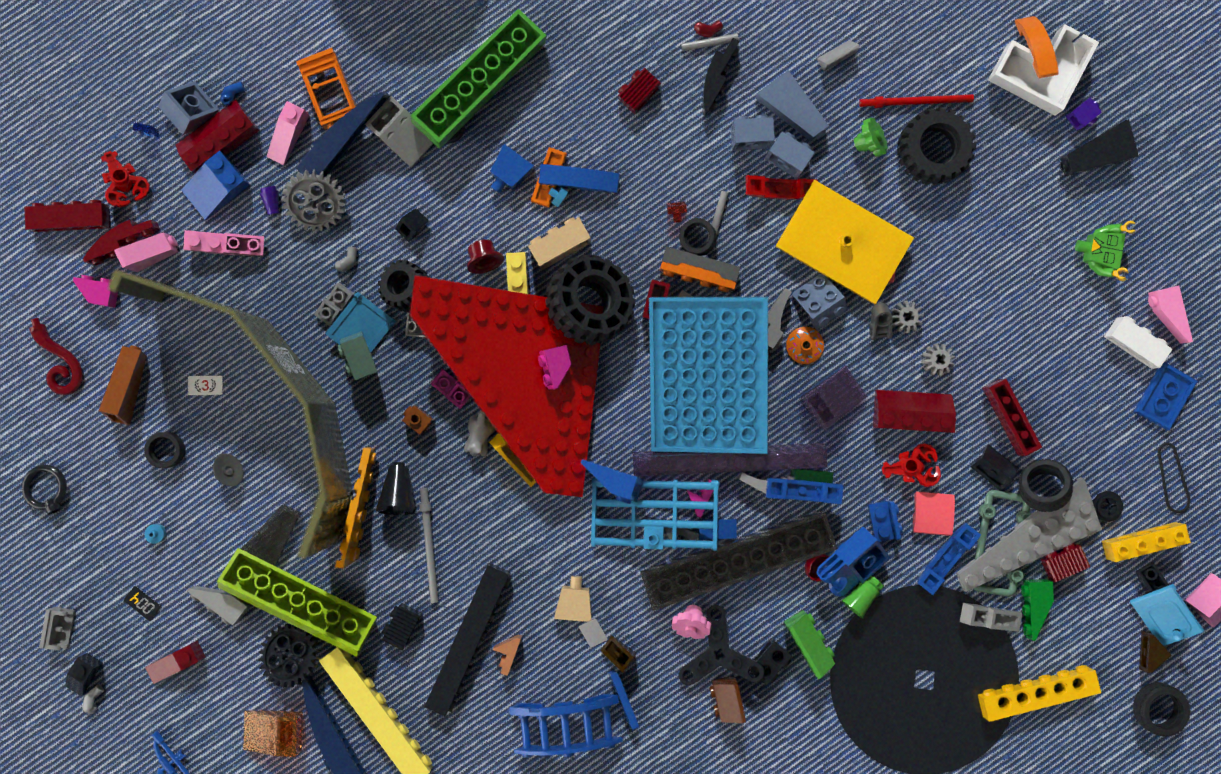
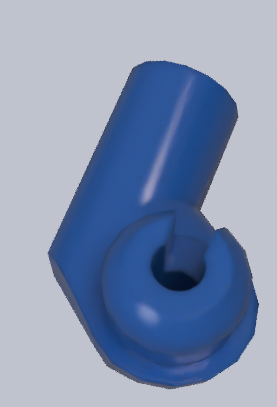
(230, 91)

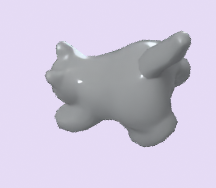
(479, 431)

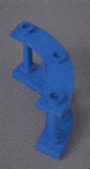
(563, 710)

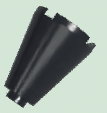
(396, 492)

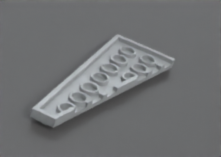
(1034, 538)

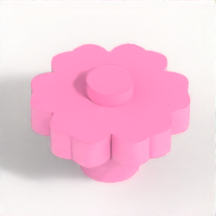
(691, 623)

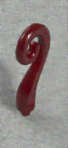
(42, 338)

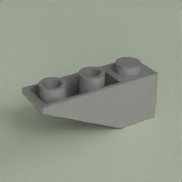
(220, 602)

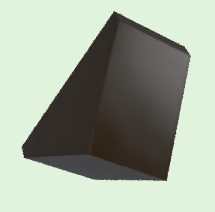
(1151, 653)
(618, 654)

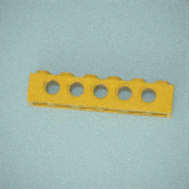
(1086, 686)

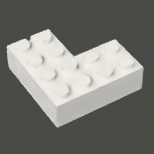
(1017, 75)

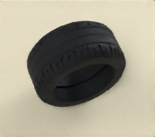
(1051, 467)
(1178, 718)

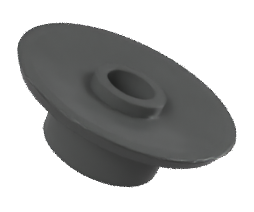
(228, 470)

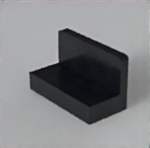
(995, 468)

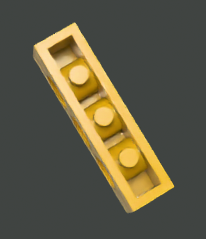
(1146, 541)

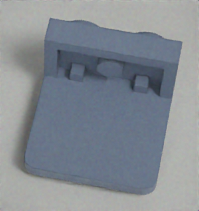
(820, 300)

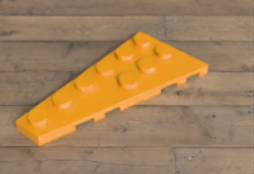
(356, 511)

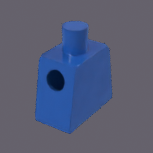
(509, 169)

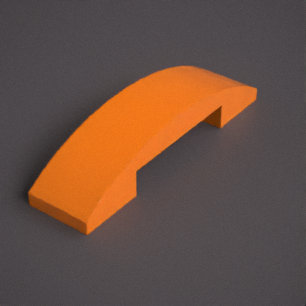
(1039, 45)

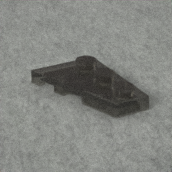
(273, 535)

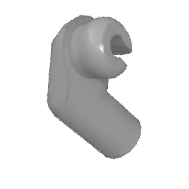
(88, 703)

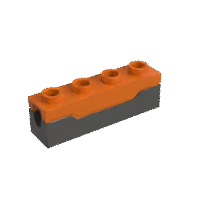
(699, 269)

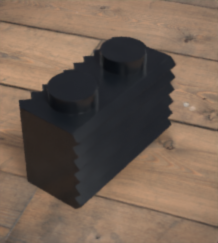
(401, 625)

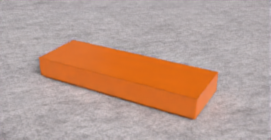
(540, 194)

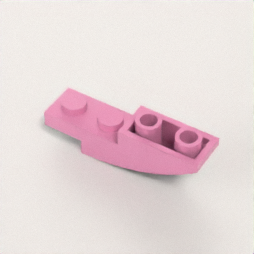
(223, 243)

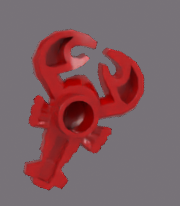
(122, 181)
(913, 467)

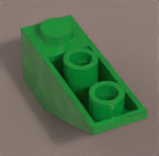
(1037, 602)

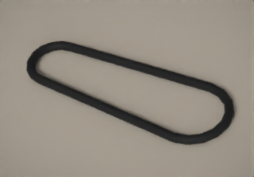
(1182, 476)

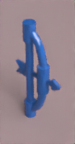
(176, 758)

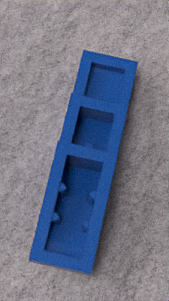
(579, 178)

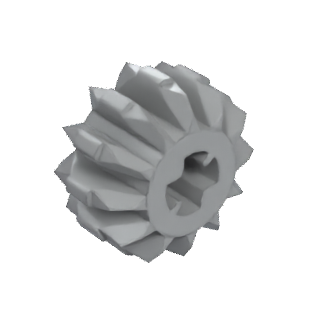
(913, 314)
(931, 358)

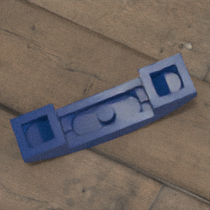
(804, 490)
(947, 556)

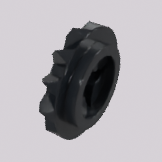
(1114, 511)

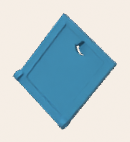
(364, 317)
(1164, 612)

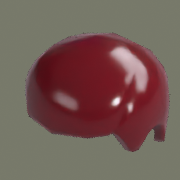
(812, 564)

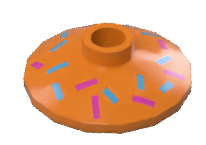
(795, 347)

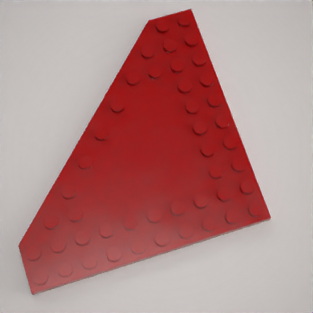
(493, 349)

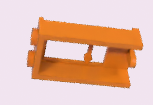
(319, 63)

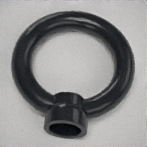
(52, 505)

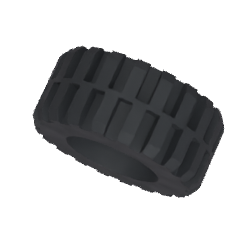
(954, 129)

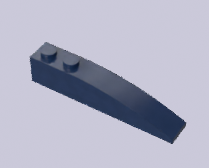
(340, 136)
(329, 736)

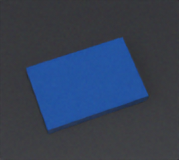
(1165, 396)

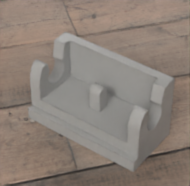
(57, 628)

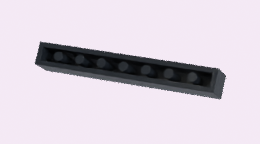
(467, 639)

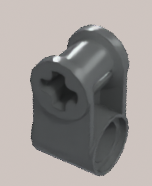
(880, 324)

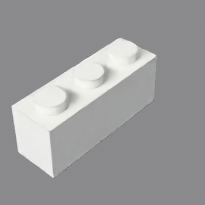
(1138, 342)

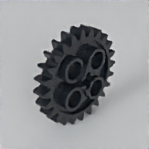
(282, 672)

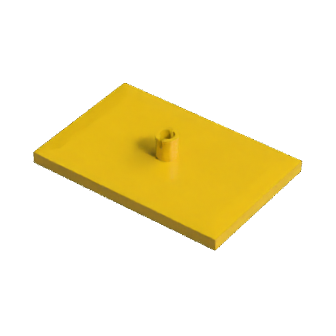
(844, 242)

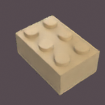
(559, 243)

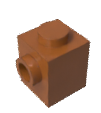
(417, 419)

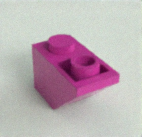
(96, 291)
(555, 365)

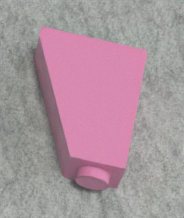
(146, 252)

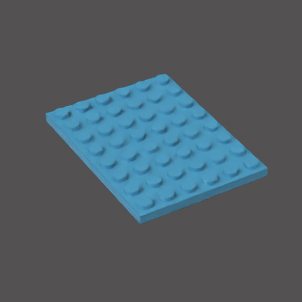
(709, 374)

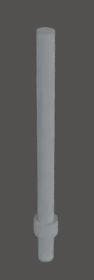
(425, 508)

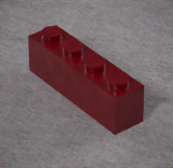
(67, 216)
(1012, 417)

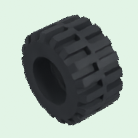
(392, 281)

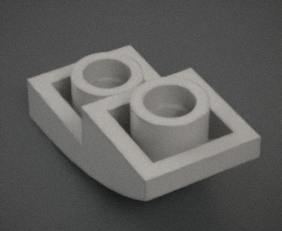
(334, 304)

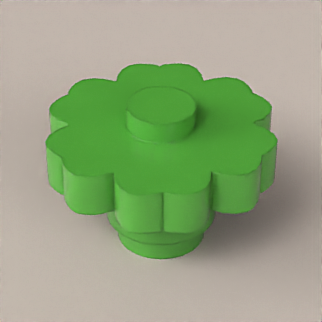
(871, 138)

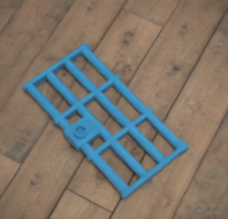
(655, 528)

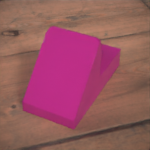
(705, 496)

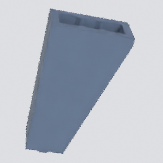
(793, 106)

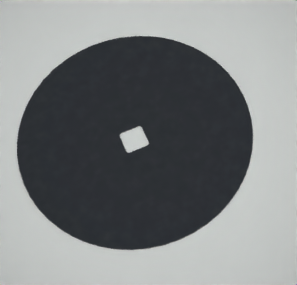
(876, 679)

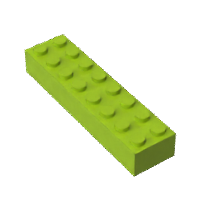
(296, 602)

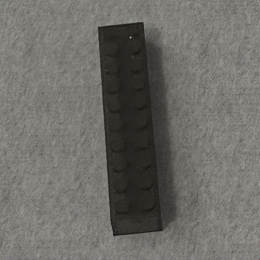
(738, 560)

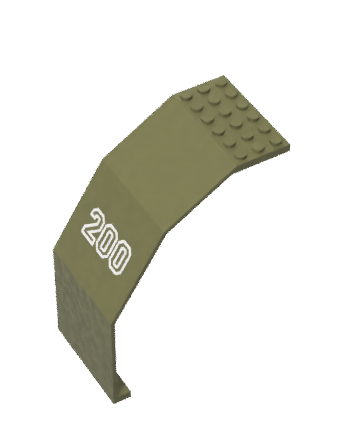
(317, 405)

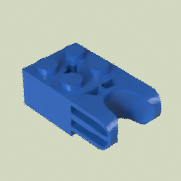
(853, 562)

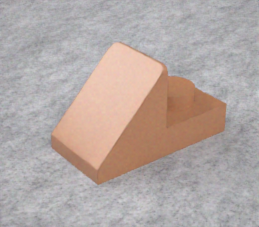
(509, 648)

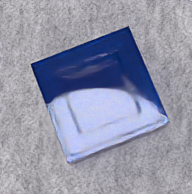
(145, 129)

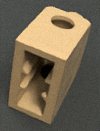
(574, 602)

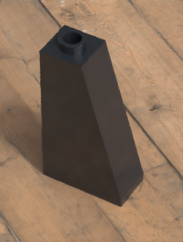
(1107, 149)

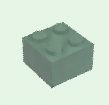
(357, 355)

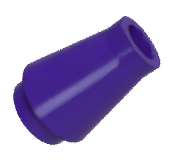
(270, 198)

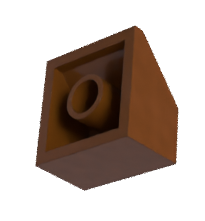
(728, 700)

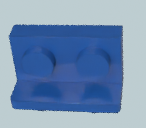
(884, 520)

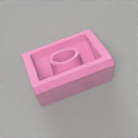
(1207, 600)

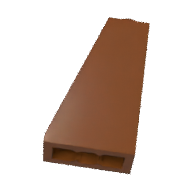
(124, 385)

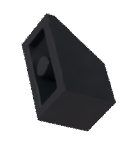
(82, 673)

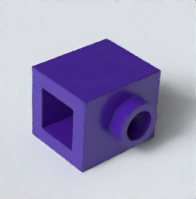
(1084, 114)

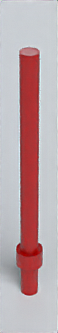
(879, 101)

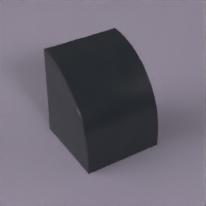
(412, 224)

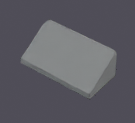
(837, 54)

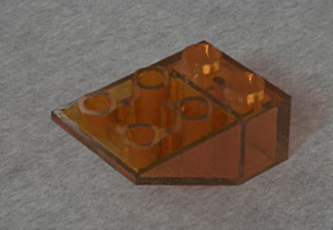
(273, 732)

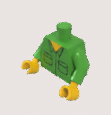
(1105, 249)

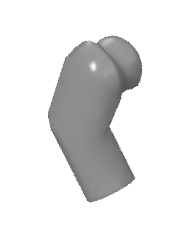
(347, 262)

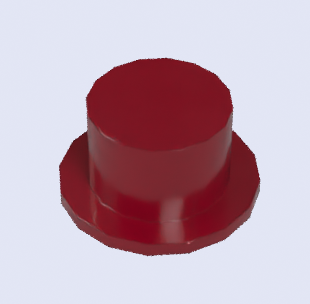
(483, 257)

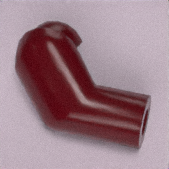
(707, 30)

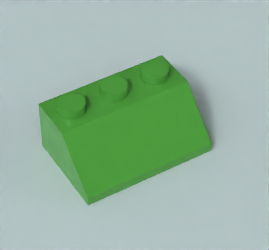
(810, 643)

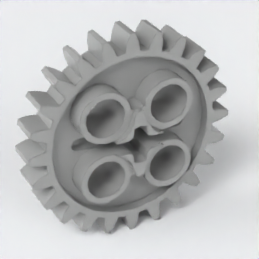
(304, 186)

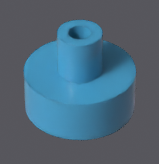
(558, 196)
(155, 533)

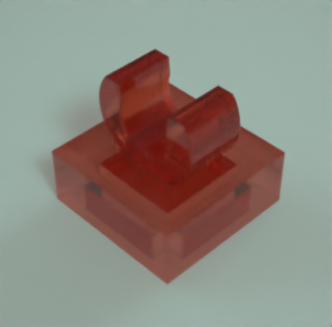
(676, 209)

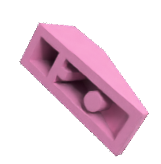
(287, 132)
(1170, 309)

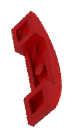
(777, 188)

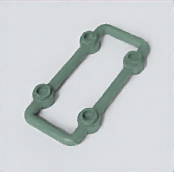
(987, 512)

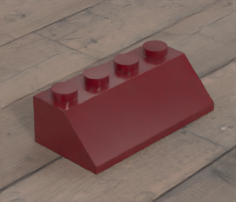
(221, 132)
(914, 411)

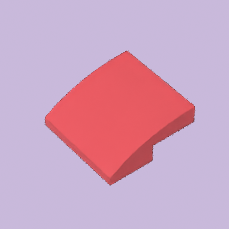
(934, 513)

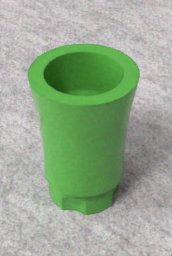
(863, 596)

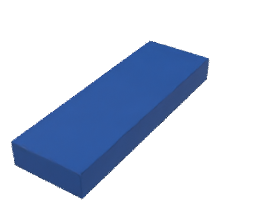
(623, 699)

